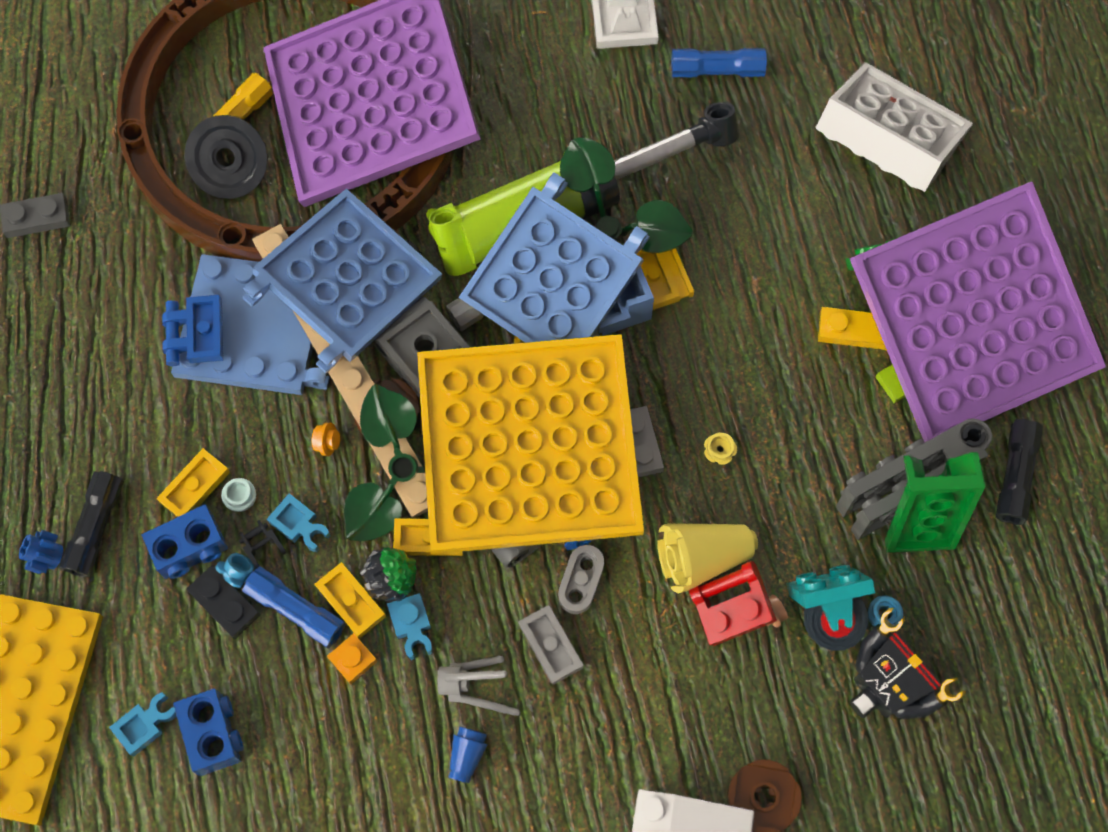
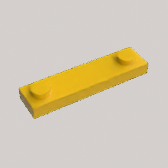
(849, 328)

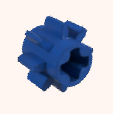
(41, 552)

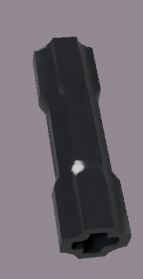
(1015, 494)
(83, 547)

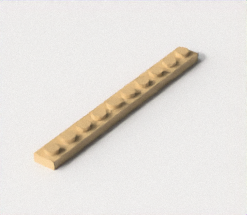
(353, 384)

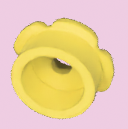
(724, 441)

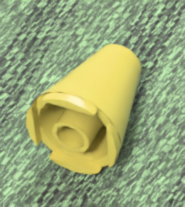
(703, 551)

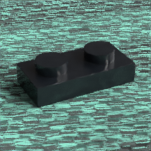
(223, 602)

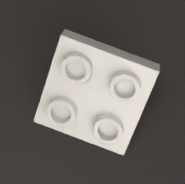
(624, 23)

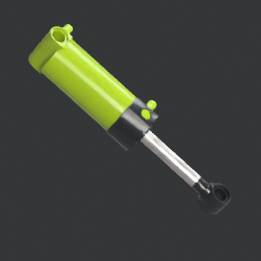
(471, 228)

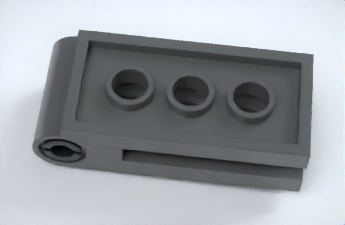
(415, 331)
(866, 490)

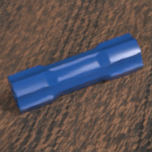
(743, 62)
(314, 620)

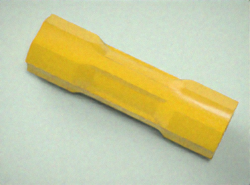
(248, 97)

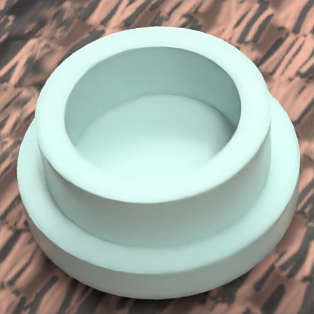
(238, 494)

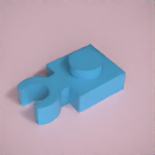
(296, 520)
(409, 621)
(139, 727)

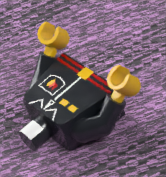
(895, 677)

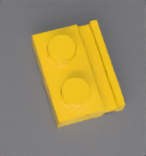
(666, 277)

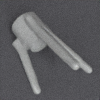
(456, 678)

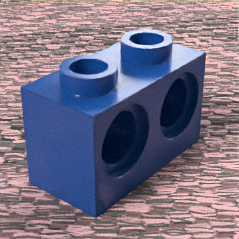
(182, 533)
(199, 735)

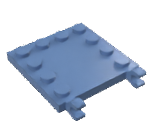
(552, 271)
(344, 277)
(260, 343)

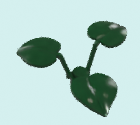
(590, 165)
(383, 419)

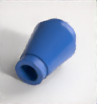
(466, 753)

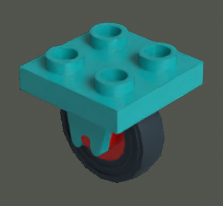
(832, 605)

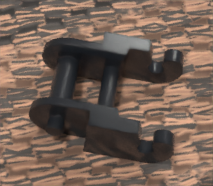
(270, 537)

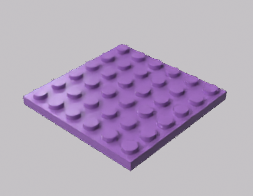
(369, 95)
(978, 312)

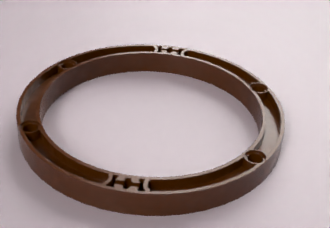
(135, 106)

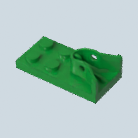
(935, 508)

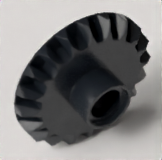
(209, 168)

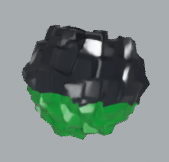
(389, 574)

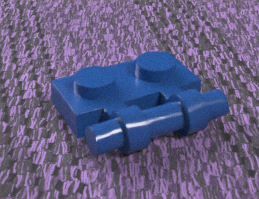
(204, 330)

